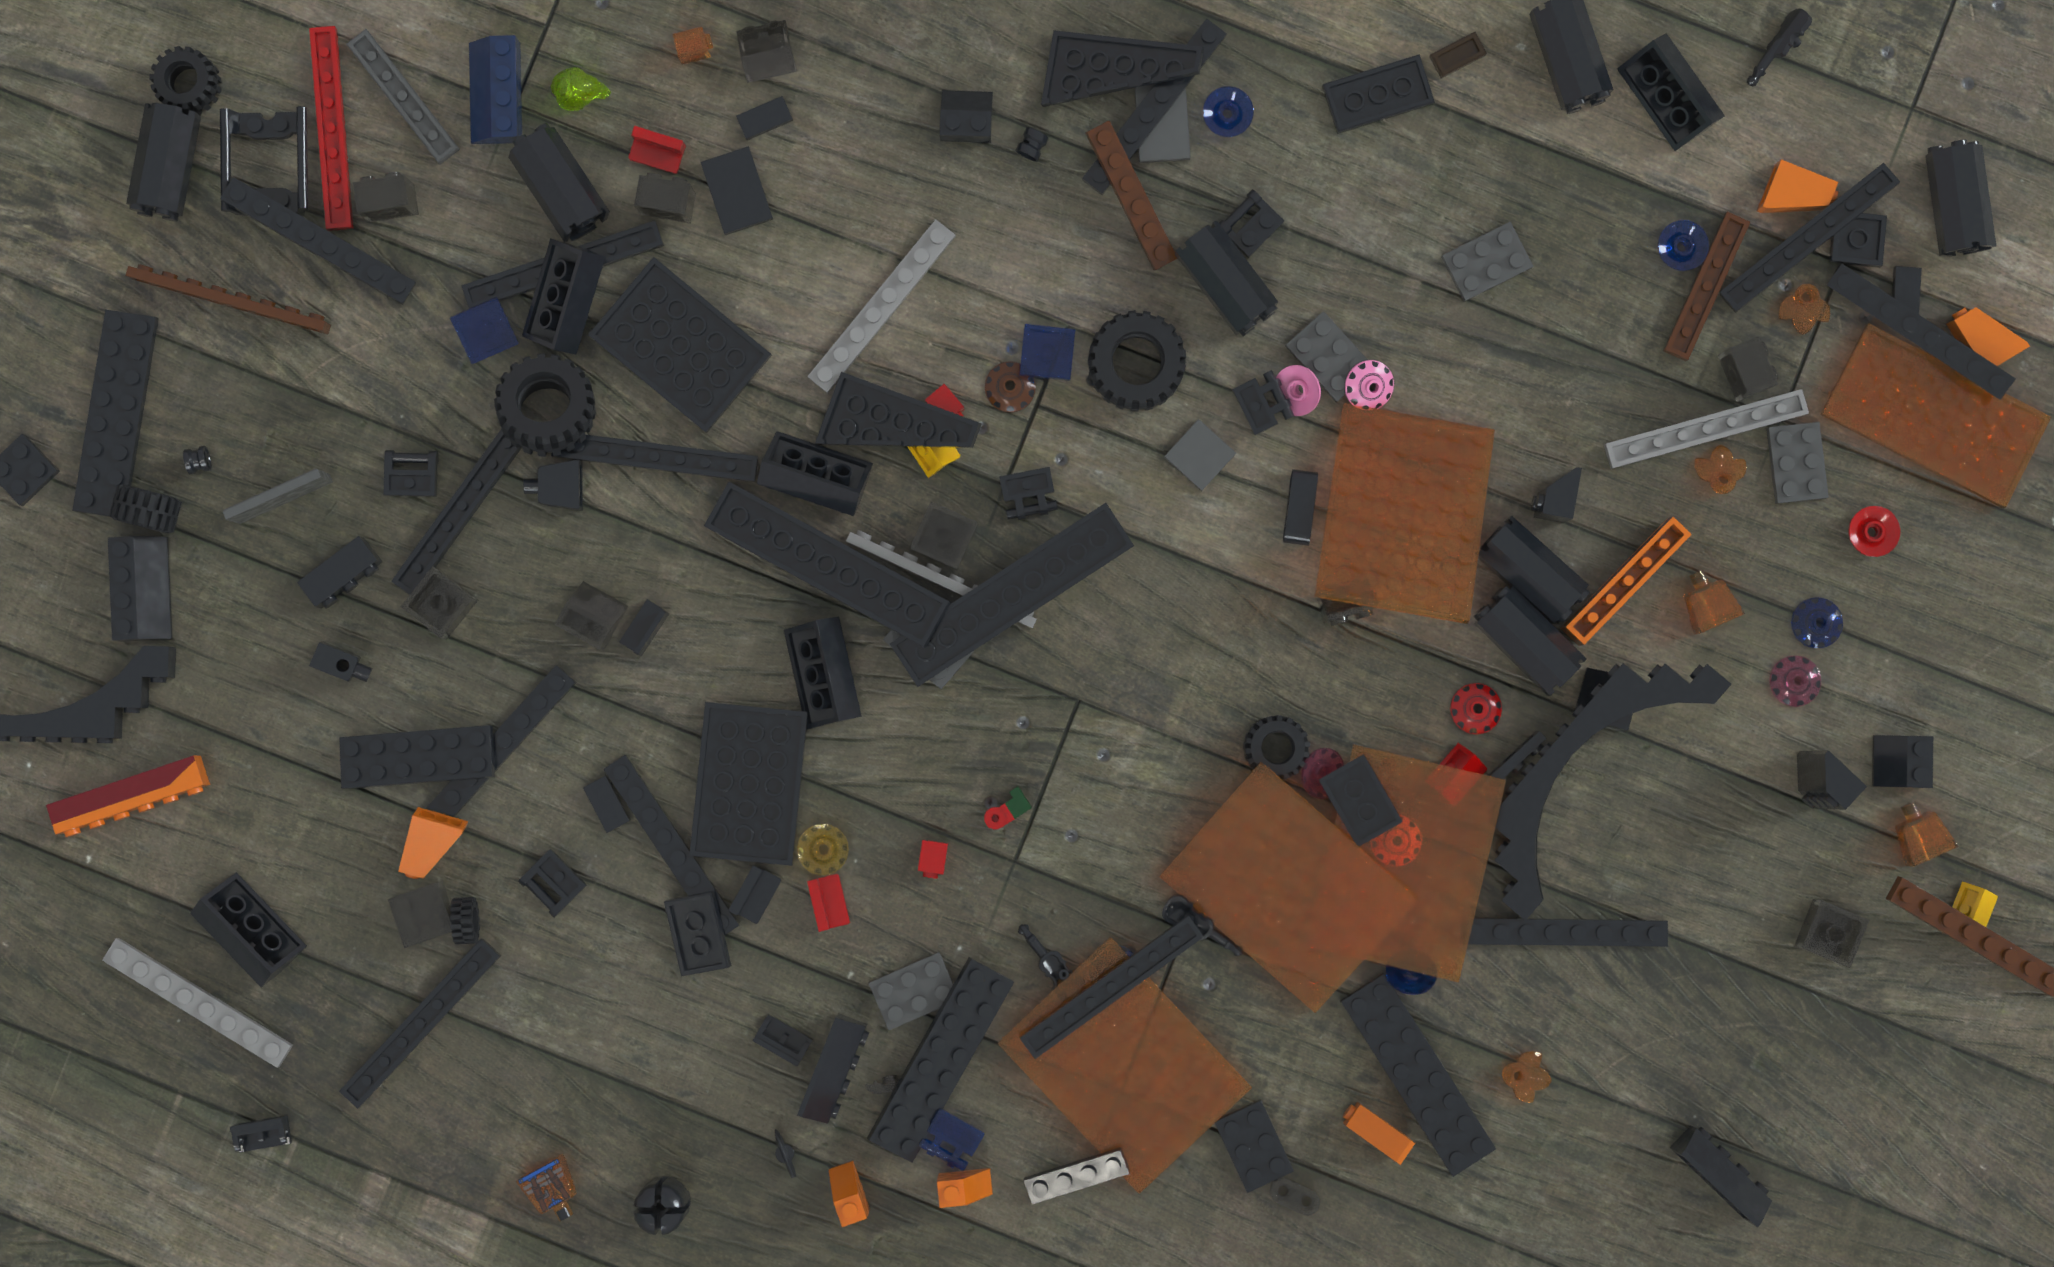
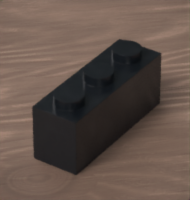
(340, 573)

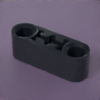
(1300, 507)

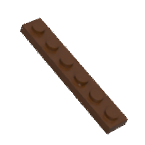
(1131, 195)
(1706, 286)

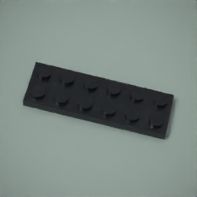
(417, 757)

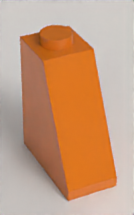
(1796, 190)
(1985, 335)
(428, 840)
(1378, 1132)
(963, 1187)
(848, 1194)

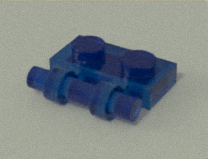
(955, 1132)

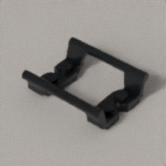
(278, 128)

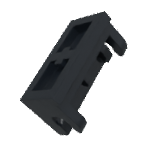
(782, 1040)
(261, 1134)

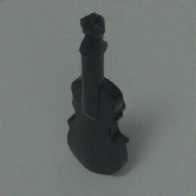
(1792, 27)
(1179, 907)
(1050, 962)

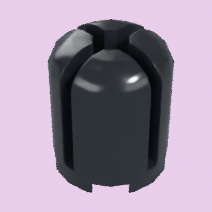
(672, 1196)

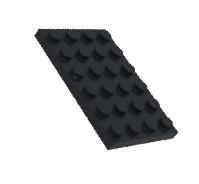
(680, 345)
(748, 783)

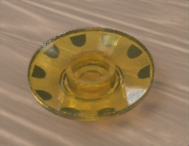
(809, 852)

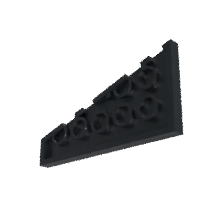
(1100, 65)
(881, 417)

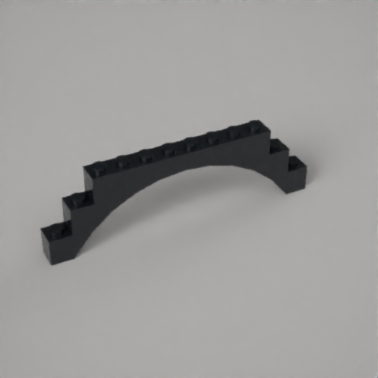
(1619, 697)
(101, 712)

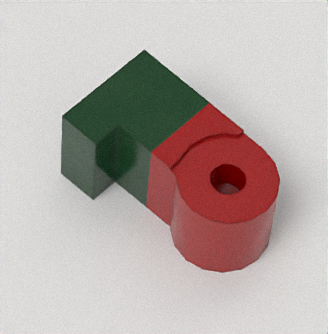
(1000, 816)

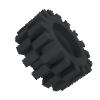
(464, 920)

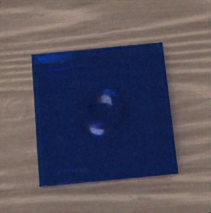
(484, 330)
(1047, 352)

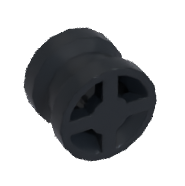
(197, 460)

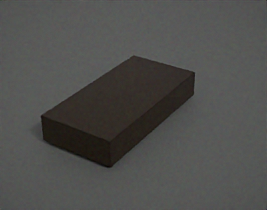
(1458, 55)

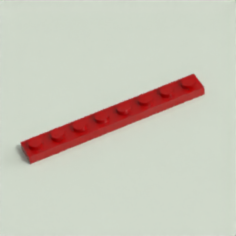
(331, 128)

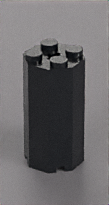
(1571, 54)
(163, 161)
(558, 183)
(1960, 198)
(1227, 279)
(1533, 570)
(1529, 639)

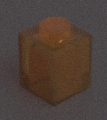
(693, 45)

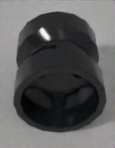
(1032, 144)

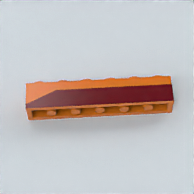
(1625, 581)
(128, 795)

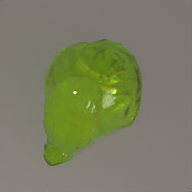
(576, 89)

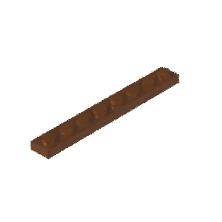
(218, 295)
(1972, 935)

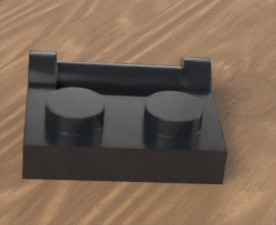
(1257, 229)
(410, 482)
(558, 877)

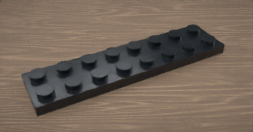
(115, 409)
(940, 1059)
(1418, 1075)

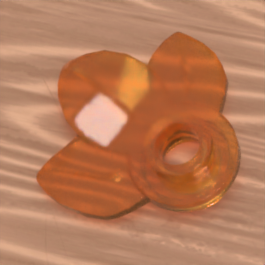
(1804, 312)
(1721, 465)
(1530, 1077)

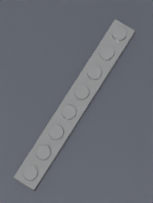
(881, 306)
(1706, 429)
(909, 561)
(197, 1002)

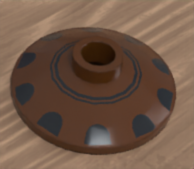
(1005, 399)

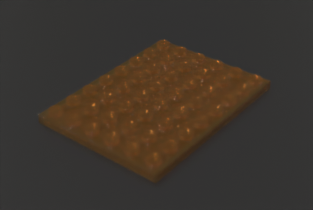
(1405, 513)
(1434, 854)
(1288, 887)
(1131, 1072)

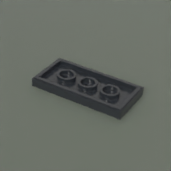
(1378, 94)

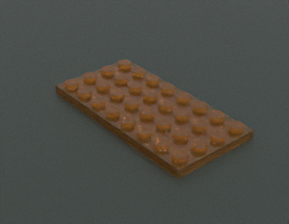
(1935, 416)

